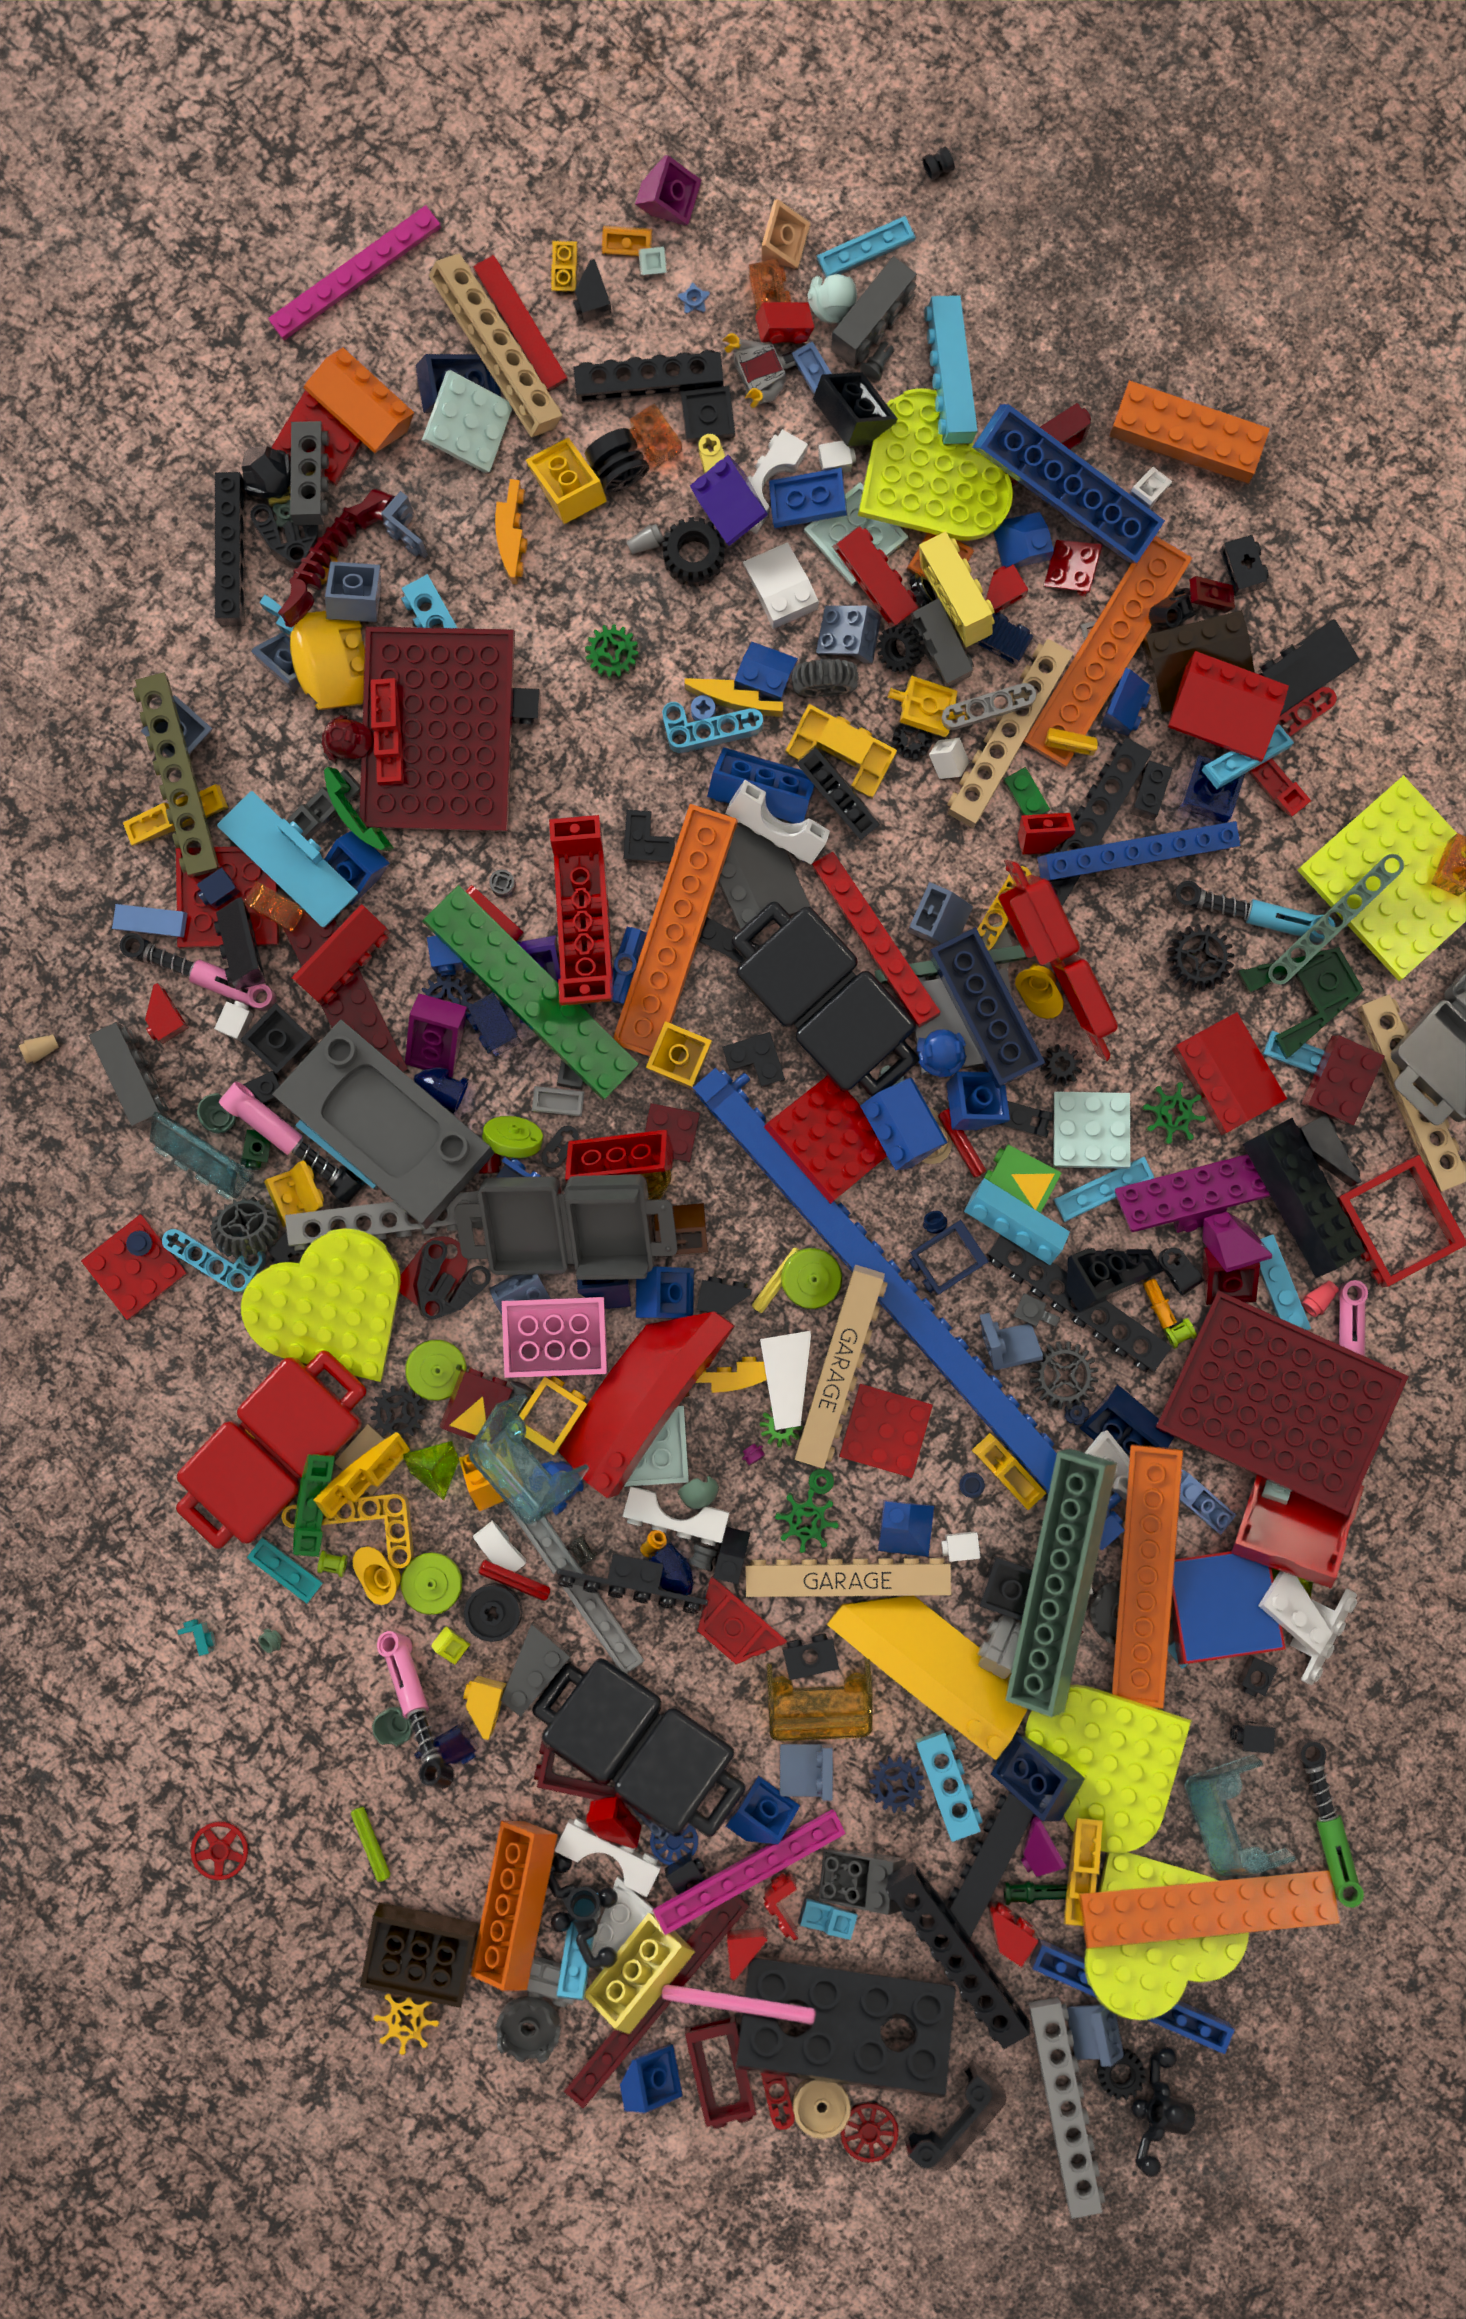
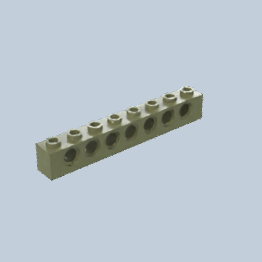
(159, 686)

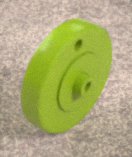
(513, 1136)
(811, 1278)
(434, 1369)
(431, 1583)

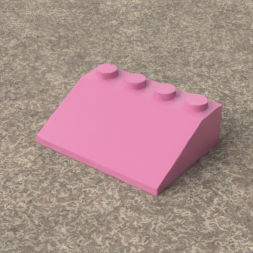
(554, 1337)

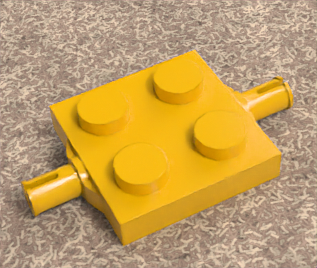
(924, 705)

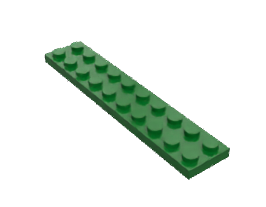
(529, 992)

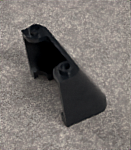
(941, 2152)

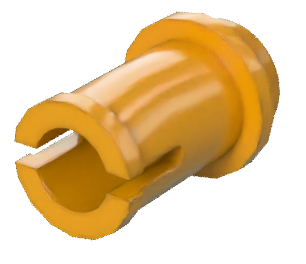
(655, 1541)

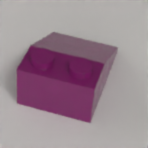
(434, 1033)

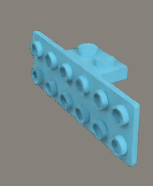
(288, 858)

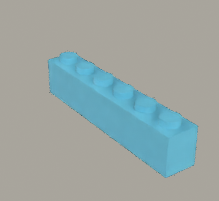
(951, 370)

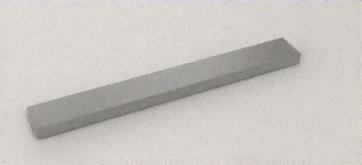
(588, 1604)

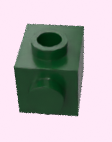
(255, 1142)

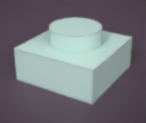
(652, 260)
(1276, 1493)

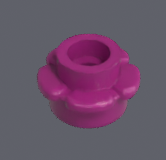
(753, 1454)

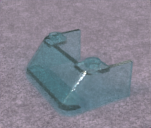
(514, 1469)
(1207, 1798)

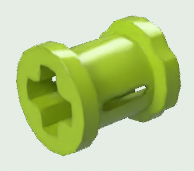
(1180, 1333)
(332, 1563)

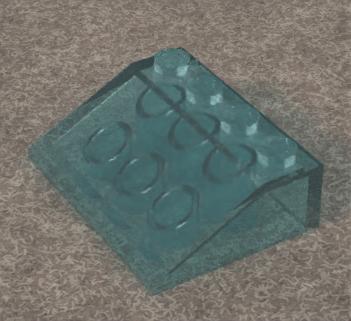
(199, 1156)

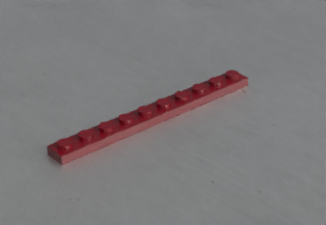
(618, 2043)

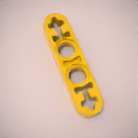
(996, 908)

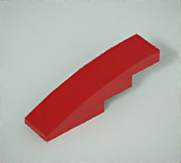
(387, 731)

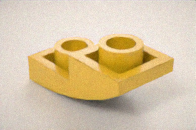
(564, 266)

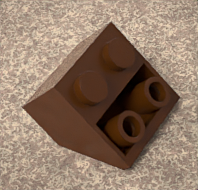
(689, 1229)

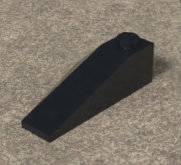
(1104, 1274)

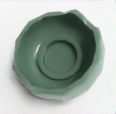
(213, 1115)
(699, 1494)
(392, 1727)

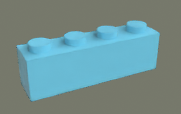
(1017, 1221)

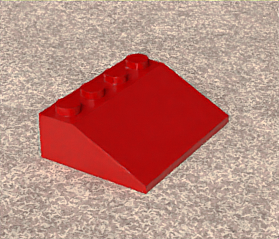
(1228, 706)
(1229, 1073)

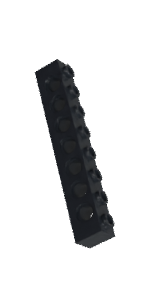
(1135, 757)
(1155, 1347)
(911, 1880)

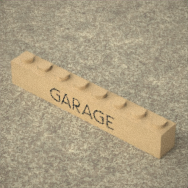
(839, 1366)
(848, 1578)

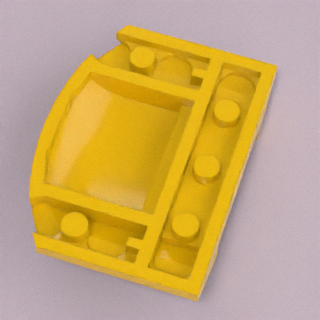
(329, 660)

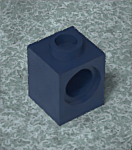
(217, 889)

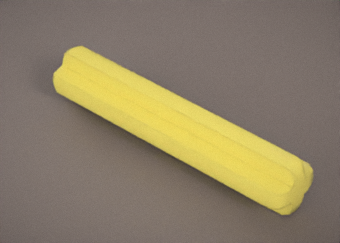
(771, 1288)

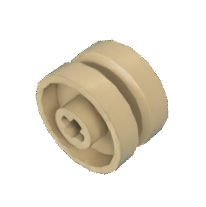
(824, 2122)

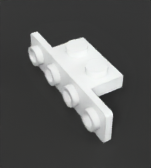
(1336, 1624)

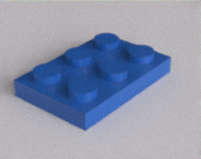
(808, 497)

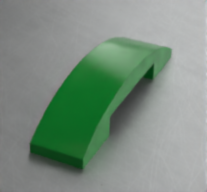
(336, 789)
(308, 1516)

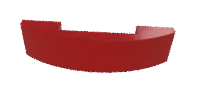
(1279, 787)

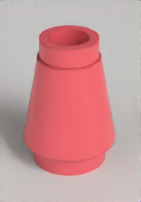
(1319, 1299)

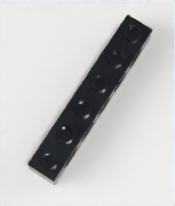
(638, 386)
(229, 549)

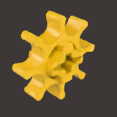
(395, 2030)

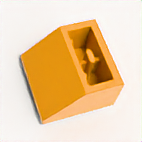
(478, 1487)

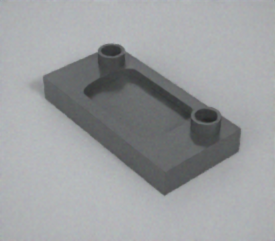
(383, 1124)

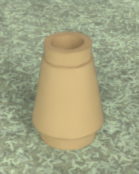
(37, 1048)

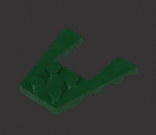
(1327, 983)

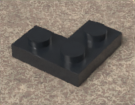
(640, 845)
(757, 1051)

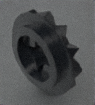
(922, 589)
(915, 749)

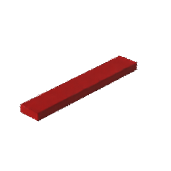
(520, 322)

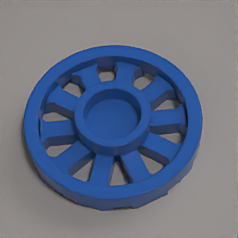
(674, 1844)

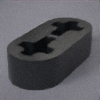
(555, 1143)

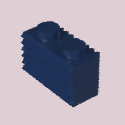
(1007, 640)

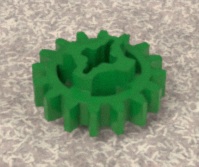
(602, 654)

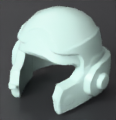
(832, 298)

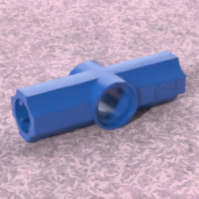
(629, 950)

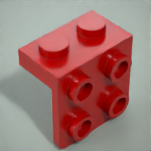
(781, 1886)

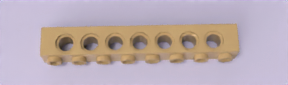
(495, 345)
(970, 811)
(1419, 1130)

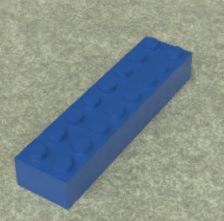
(1068, 483)

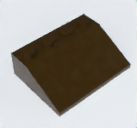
(1171, 649)
(419, 1954)

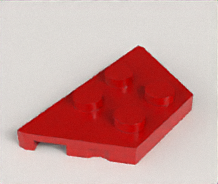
(735, 1626)

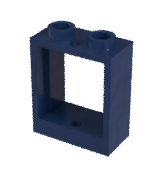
(969, 1244)

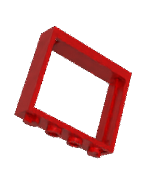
(1436, 1204)

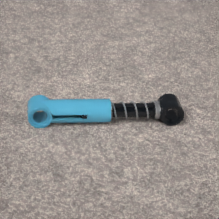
(1254, 912)

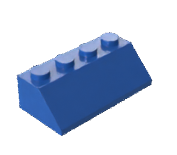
(785, 787)

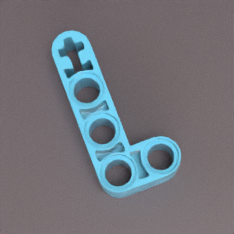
(713, 725)
(209, 1257)

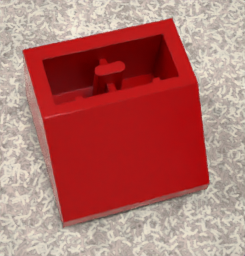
(1012, 1936)

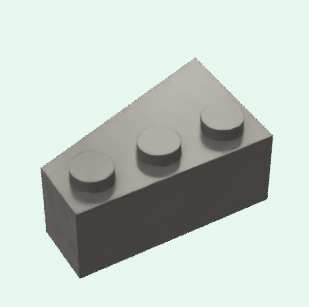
(942, 644)
(534, 1669)

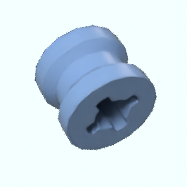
(702, 712)

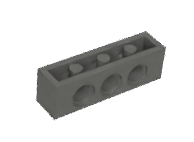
(306, 436)

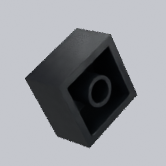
(278, 1040)
(1006, 1588)

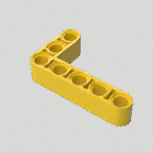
(383, 1512)

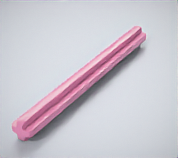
(739, 2004)

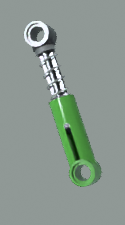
(1330, 1826)

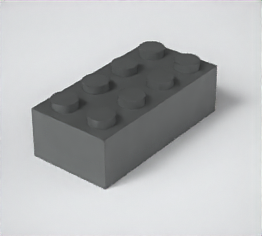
(874, 312)
(129, 1074)

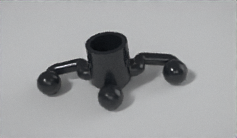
(585, 1926)
(1162, 2112)

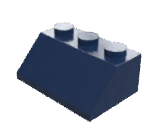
(1126, 1421)

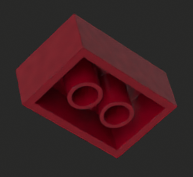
(1343, 1080)

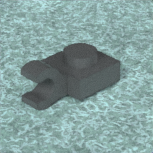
(1032, 1310)

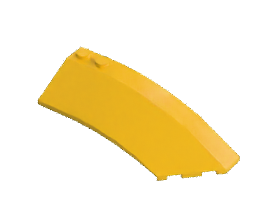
(933, 1665)

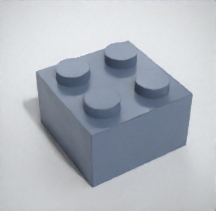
(353, 591)

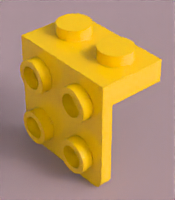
(294, 1191)

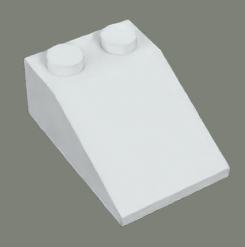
(781, 585)

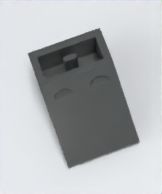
(858, 1880)

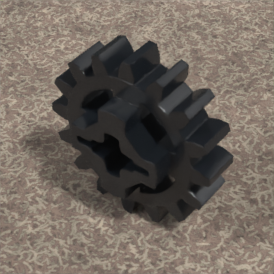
(405, 1401)

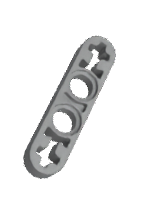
(987, 703)

